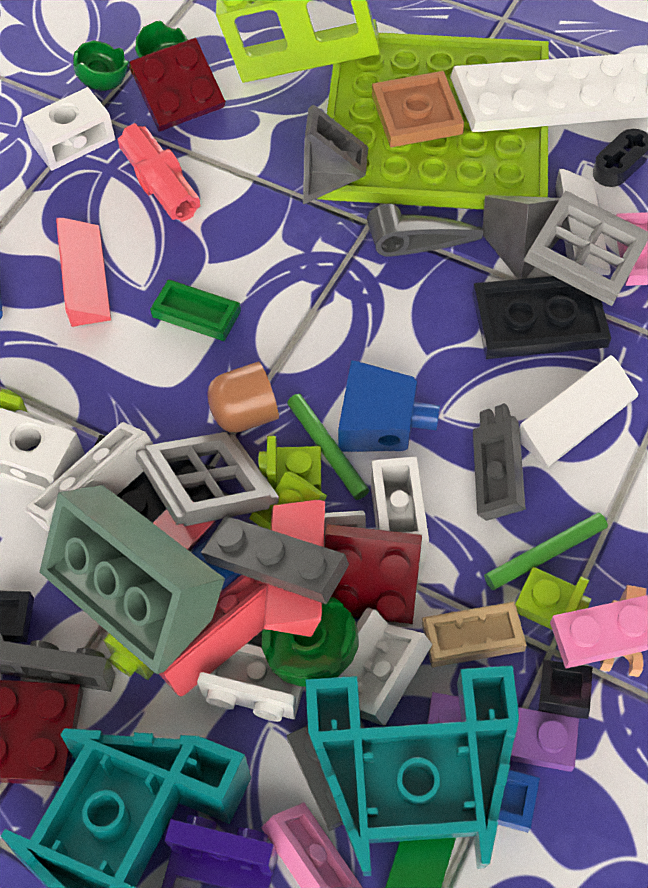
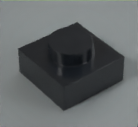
(15, 615)
(565, 690)

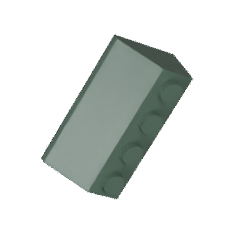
(129, 575)

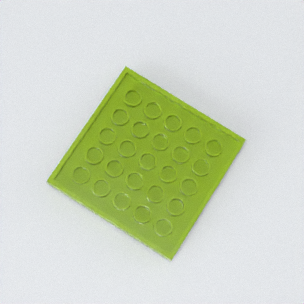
(443, 170)

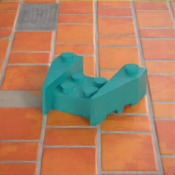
(421, 776)
(121, 802)

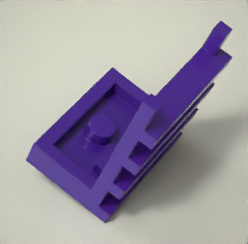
(218, 857)

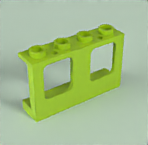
(302, 45)

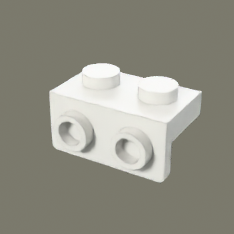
(384, 664)
(250, 683)

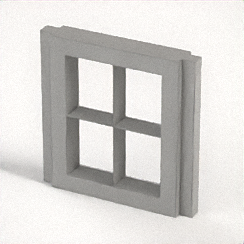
(573, 271)
(171, 490)

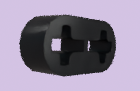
(627, 161)

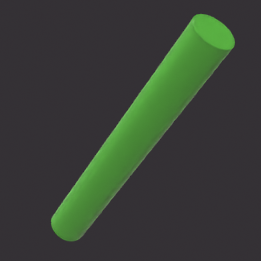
(328, 447)
(545, 551)

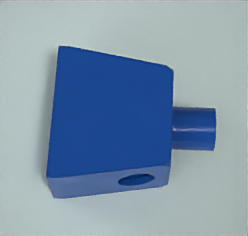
(381, 410)

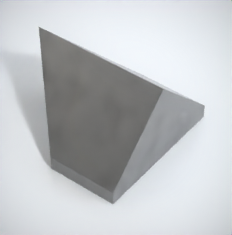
(330, 156)
(513, 226)

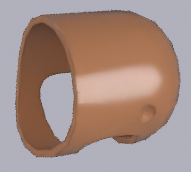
(242, 399)

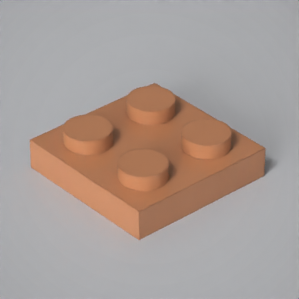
(417, 109)

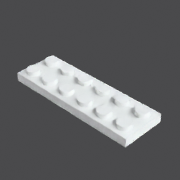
(553, 91)

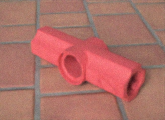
(159, 172)

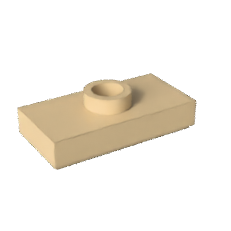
(474, 634)

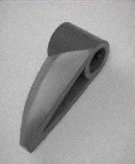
(409, 234)

